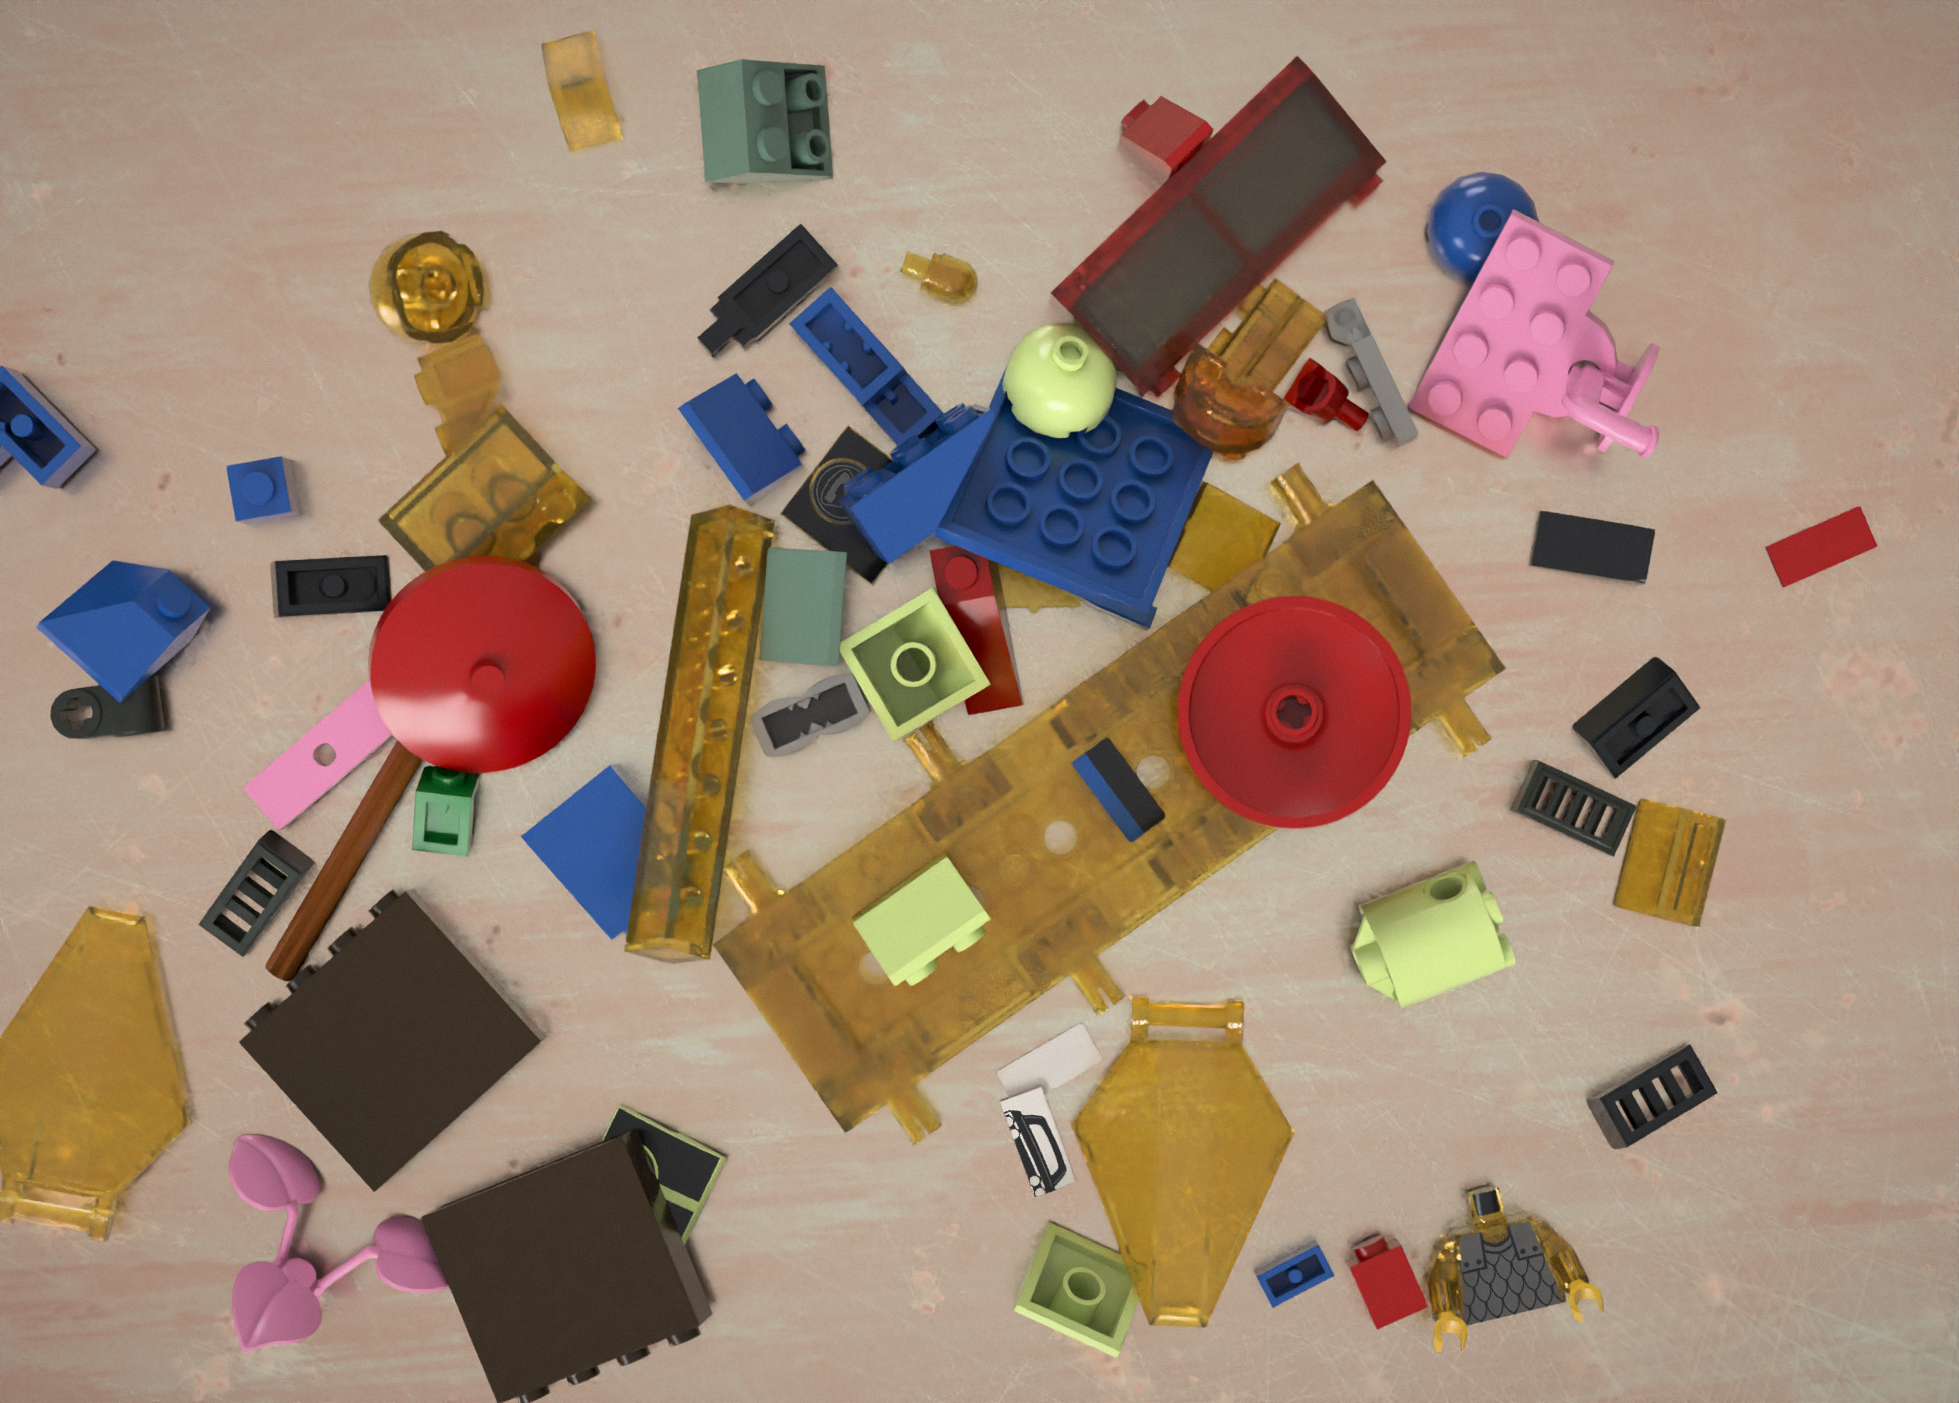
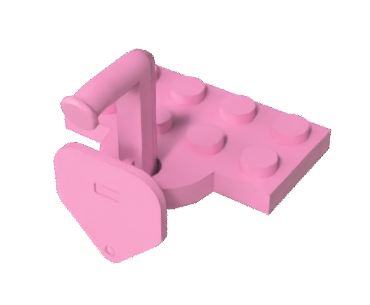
(1534, 347)

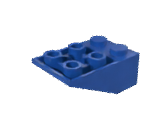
(913, 492)

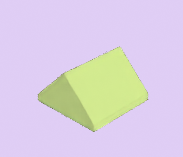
(1078, 1290)

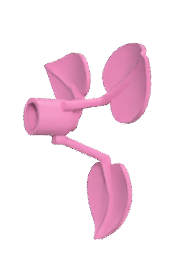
(279, 1299)

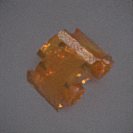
(1221, 413)

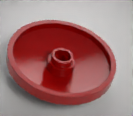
(481, 664)
(1294, 712)

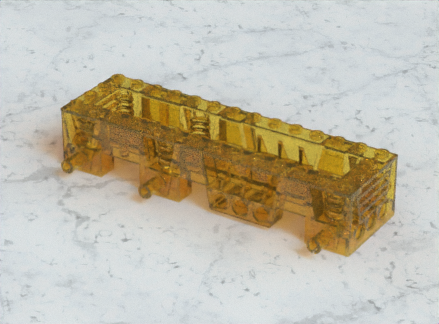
(1053, 910)

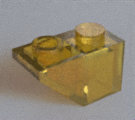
(463, 386)

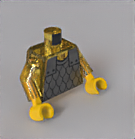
(1502, 1269)

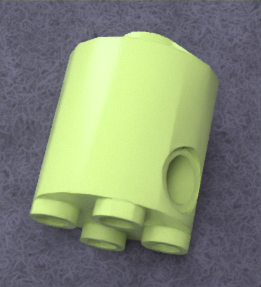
(1431, 937)

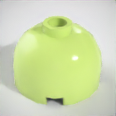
(1059, 380)

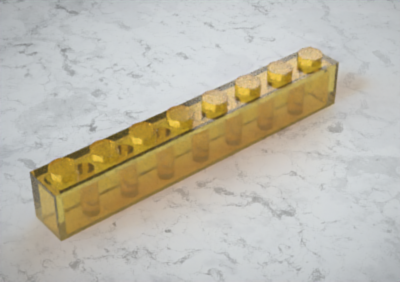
(700, 736)

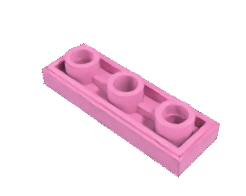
(299, 775)

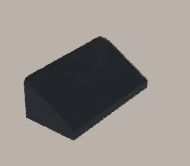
(1636, 716)

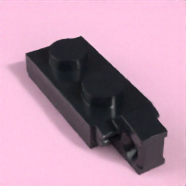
(768, 291)

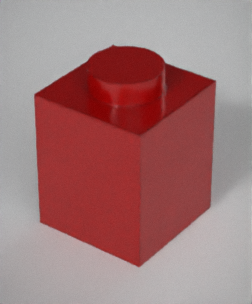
(1385, 1281)

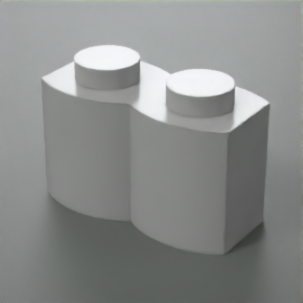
(797, 721)

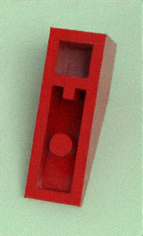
(1163, 136)
(976, 603)

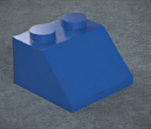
(743, 438)

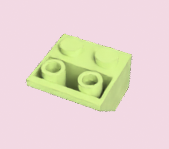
(921, 921)

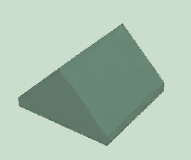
(803, 606)

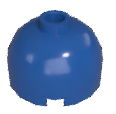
(1470, 218)

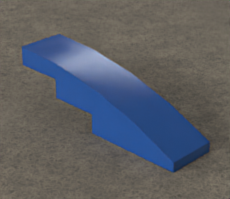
(866, 368)

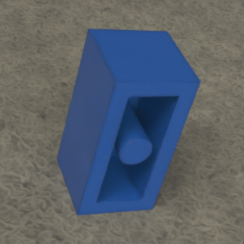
(1294, 1273)

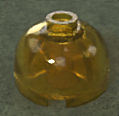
(426, 287)

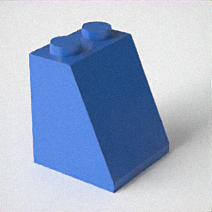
(595, 845)

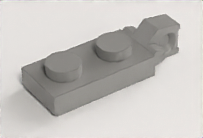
(1369, 369)

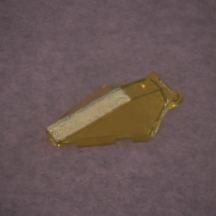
(89, 1076)
(1182, 1156)

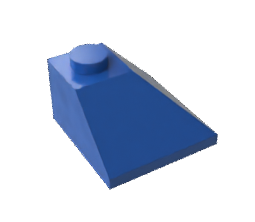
(125, 624)

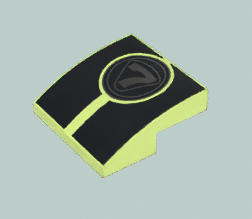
(680, 1165)

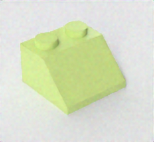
(913, 664)

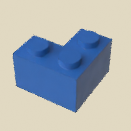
(37, 433)

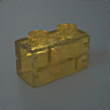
(1269, 337)

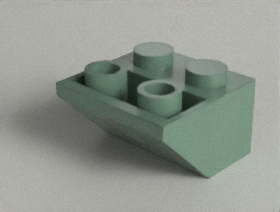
(764, 122)

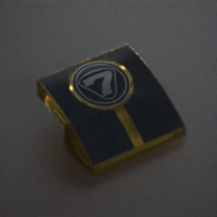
(820, 515)

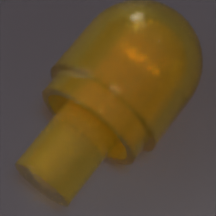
(942, 276)

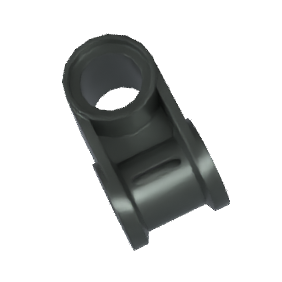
(135, 715)

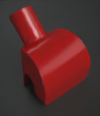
(1323, 397)

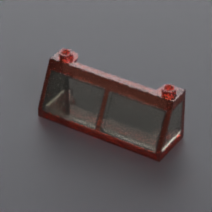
(1219, 228)

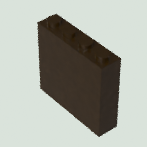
(390, 1037)
(568, 1268)

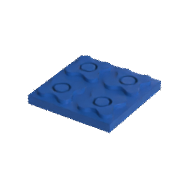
(1082, 508)

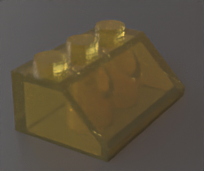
(486, 498)

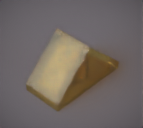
(581, 91)

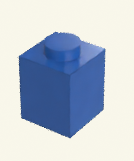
(264, 490)

